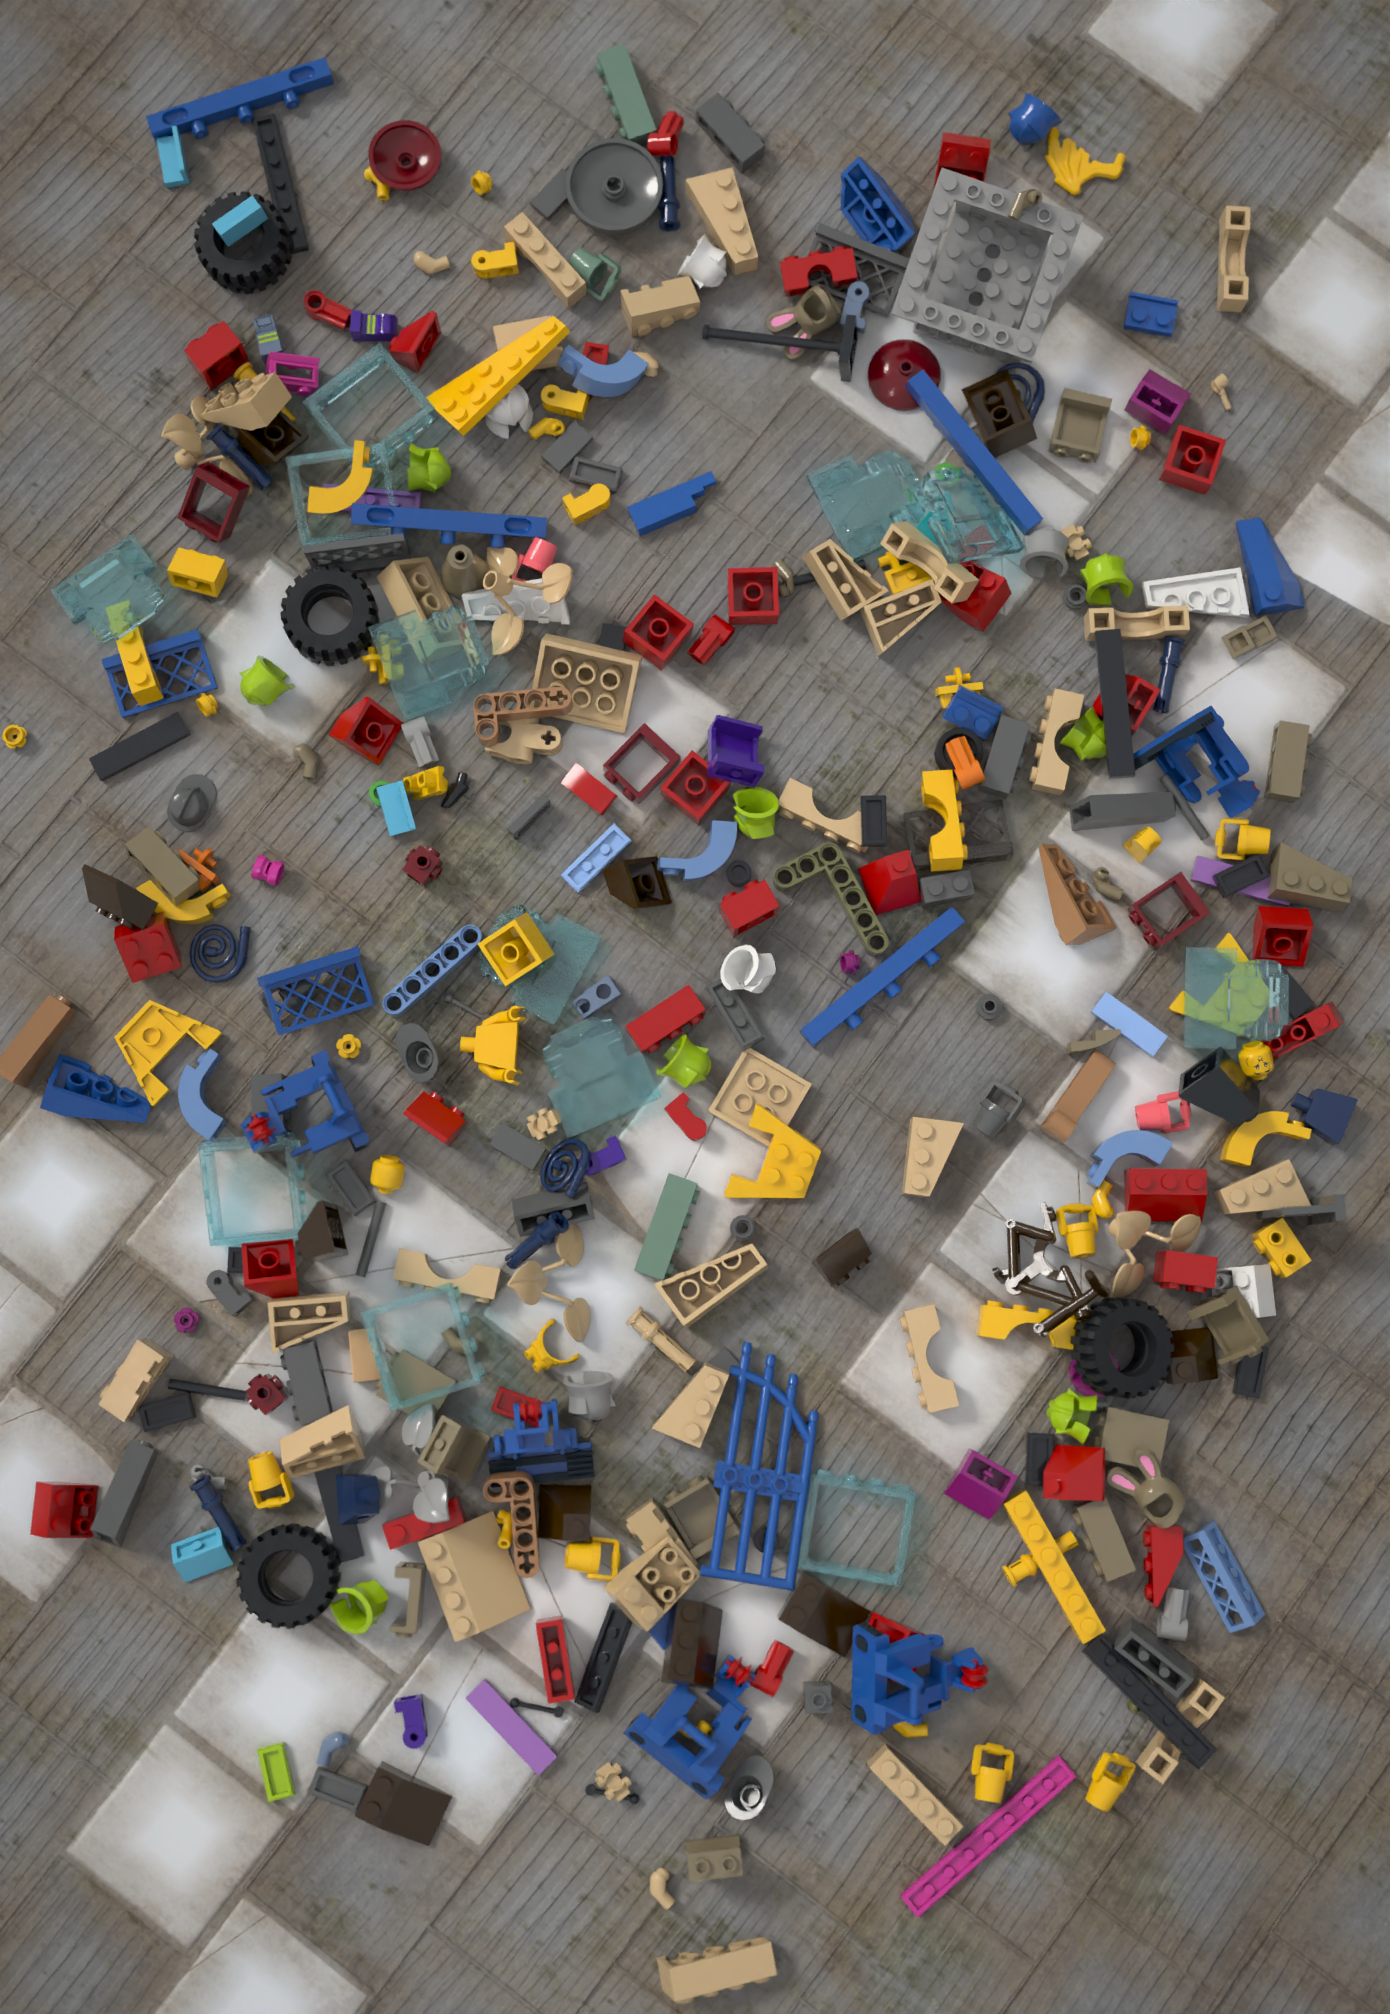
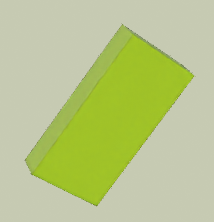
(276, 1771)

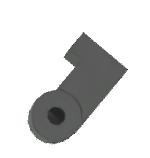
(228, 1295)

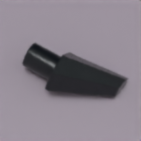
(456, 791)

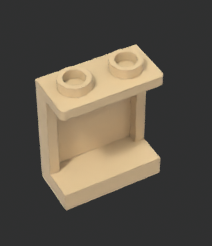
(510, 332)

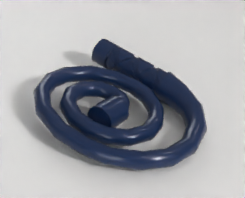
(1040, 386)
(241, 957)
(577, 1171)

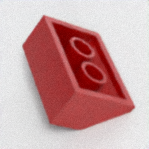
(1166, 1192)

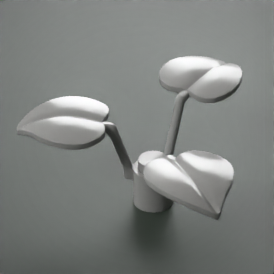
(432, 1502)

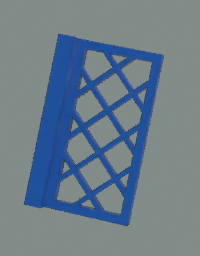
(161, 650)
(304, 972)

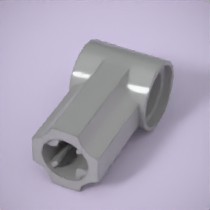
(418, 736)
(1173, 1622)

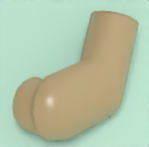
(428, 264)
(651, 370)
(658, 1887)

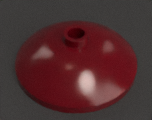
(402, 143)
(888, 378)

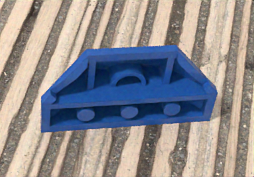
(874, 207)

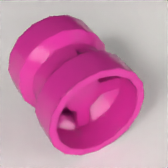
(268, 870)

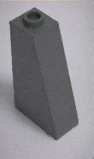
(1121, 810)
(124, 1493)

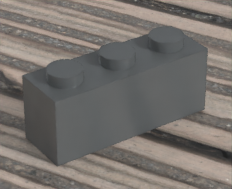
(730, 132)
(1005, 757)
(258, 1083)
(536, 1208)
(306, 1382)
(1154, 1657)

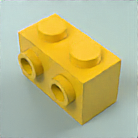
(197, 572)
(1280, 1248)

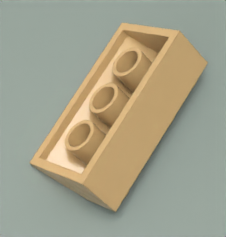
(414, 586)

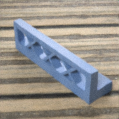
(1227, 1576)

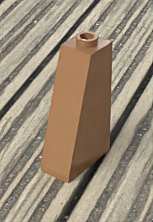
(35, 1040)

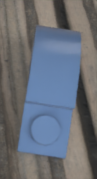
(603, 379)
(719, 847)
(192, 1096)
(1134, 1142)

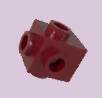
(426, 873)
(275, 1395)

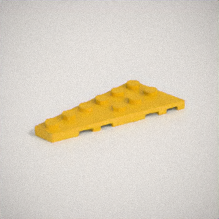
(479, 389)

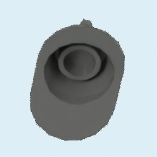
(191, 802)
(418, 1052)
(749, 1788)

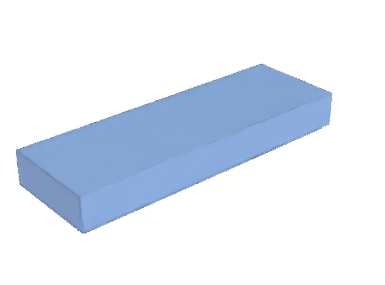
(596, 858)
(1132, 1025)

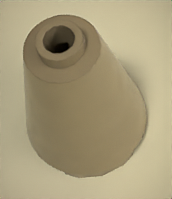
(463, 571)

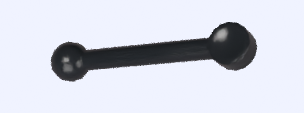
(557, 1711)
(591, 1790)

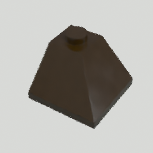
(272, 442)
(637, 883)
(1192, 1356)
(565, 1512)

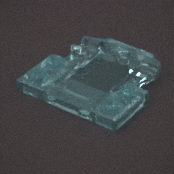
(867, 499)
(964, 518)
(112, 592)
(429, 657)
(550, 984)
(1232, 999)
(595, 1075)

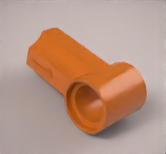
(966, 767)

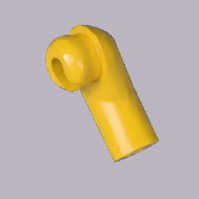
(382, 190)
(546, 426)
(1100, 1201)
(506, 1533)

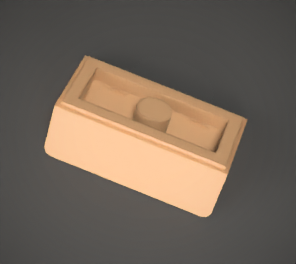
(362, 1357)

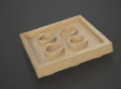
(762, 1082)

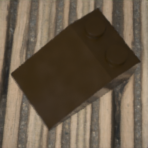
(999, 413)
(842, 1257)
(822, 1613)
(403, 1804)

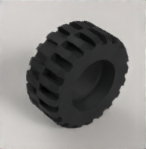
(249, 272)
(318, 586)
(1150, 1354)
(255, 1588)

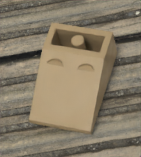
(248, 402)
(652, 1583)

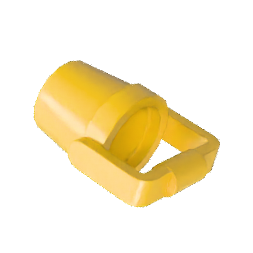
(1250, 839)
(1078, 1236)
(265, 1475)
(585, 1558)
(991, 1781)
(1106, 1786)

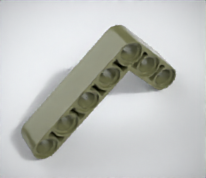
(840, 890)

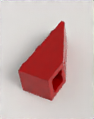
(1305, 1029)
(1162, 1559)

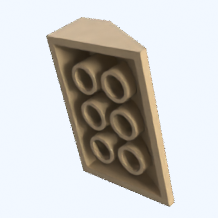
(597, 677)
(473, 1576)

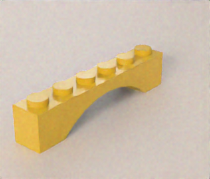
(1053, 1566)

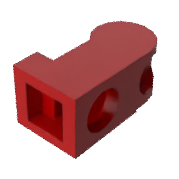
(690, 1125)

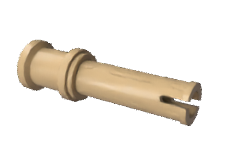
(651, 1331)

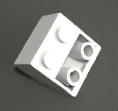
(1254, 1285)

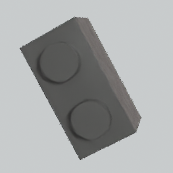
(946, 888)

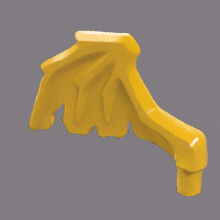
(1073, 167)

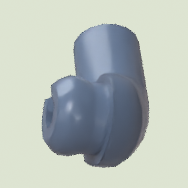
(330, 1744)

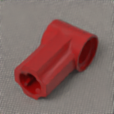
(666, 139)
(329, 311)
(715, 634)
(770, 1672)

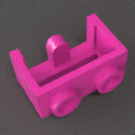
(301, 386)

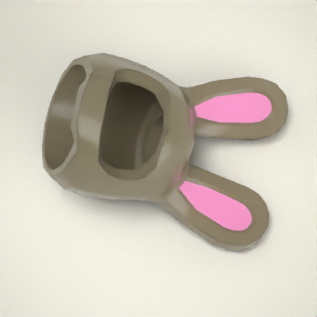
(813, 312)
(1152, 1494)

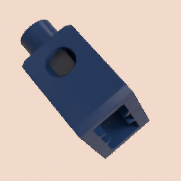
(1325, 1113)
(357, 1498)

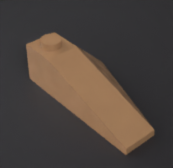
(1073, 908)

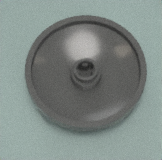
(614, 186)

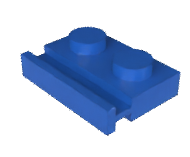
(1150, 314)
(973, 712)

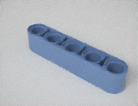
(420, 973)

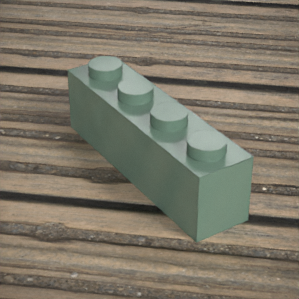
(625, 94)
(666, 1226)

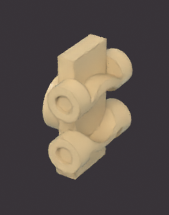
(1076, 547)
(546, 1122)
(616, 1787)

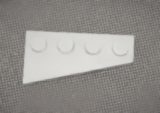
(1203, 593)
(525, 601)

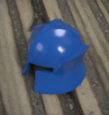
(1032, 120)

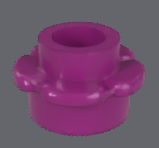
(849, 962)
(193, 1321)

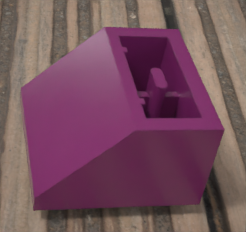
(1157, 401)
(980, 1484)

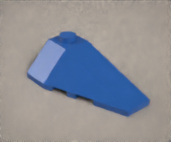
(1268, 573)
(82, 1093)

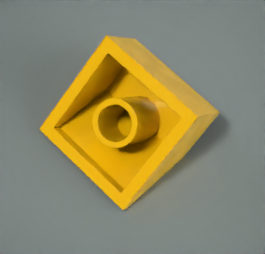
(516, 949)

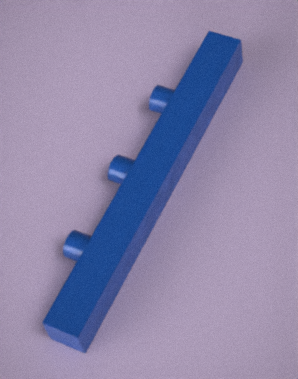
(241, 100)
(973, 452)
(449, 522)
(883, 978)

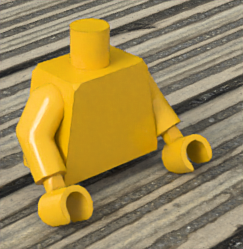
(496, 1045)

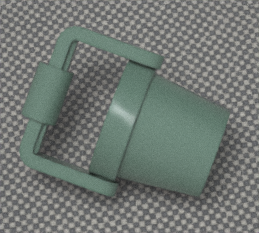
(592, 270)

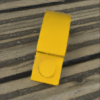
(335, 499)
(190, 911)
(1242, 1140)

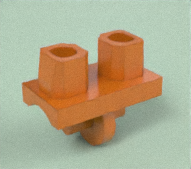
(204, 858)

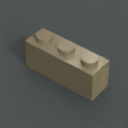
(1287, 761)
(163, 866)
(1103, 1539)

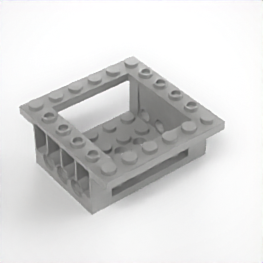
(977, 224)

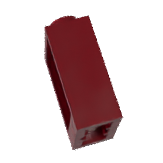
(222, 481)
(658, 745)
(1187, 896)

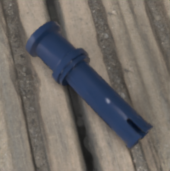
(669, 203)
(230, 447)
(1169, 663)
(543, 1235)
(212, 1502)

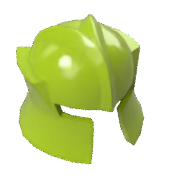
(427, 469)
(1105, 571)
(263, 682)
(1087, 737)
(758, 816)
(687, 1062)
(1071, 1413)
(367, 1605)

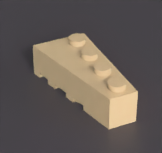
(723, 212)
(706, 1286)
(716, 1969)

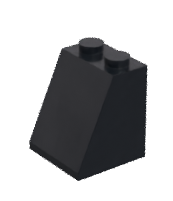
(1220, 1088)

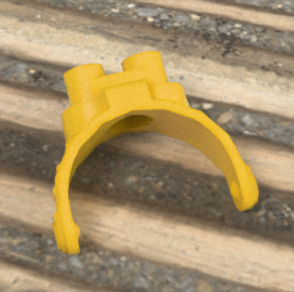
(540, 1357)

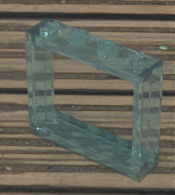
(349, 378)
(330, 456)
(212, 1198)
(382, 1360)
(845, 1570)

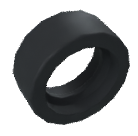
(971, 738)

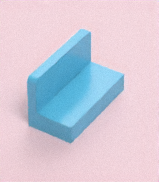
(173, 159)
(240, 221)
(395, 808)
(200, 1554)

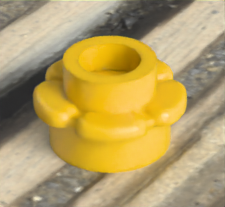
(481, 182)
(1140, 437)
(207, 704)
(13, 730)
(353, 1051)

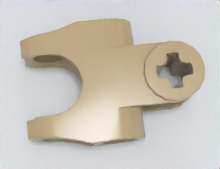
(525, 740)

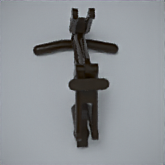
(1018, 1281)

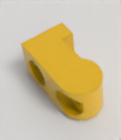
(495, 263)
(564, 402)
(587, 504)
(1142, 843)

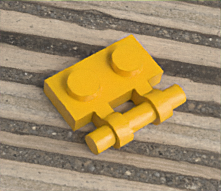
(903, 576)

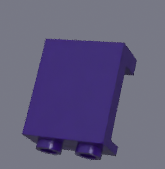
(734, 751)

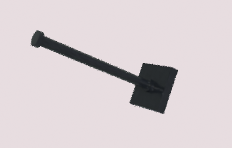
(846, 347)

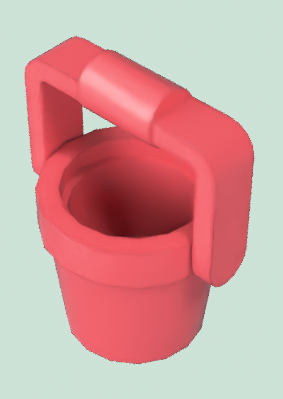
(538, 557)
(1156, 1115)

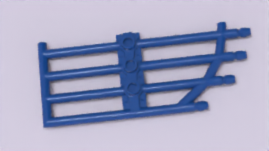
(762, 1481)

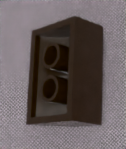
(117, 899)
(692, 1644)

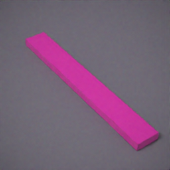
(987, 1836)

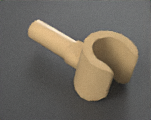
(1218, 386)

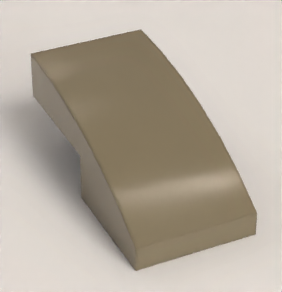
(1249, 637)
(1098, 1038)

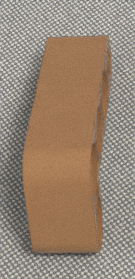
(522, 711)
(1077, 1096)
(519, 1523)

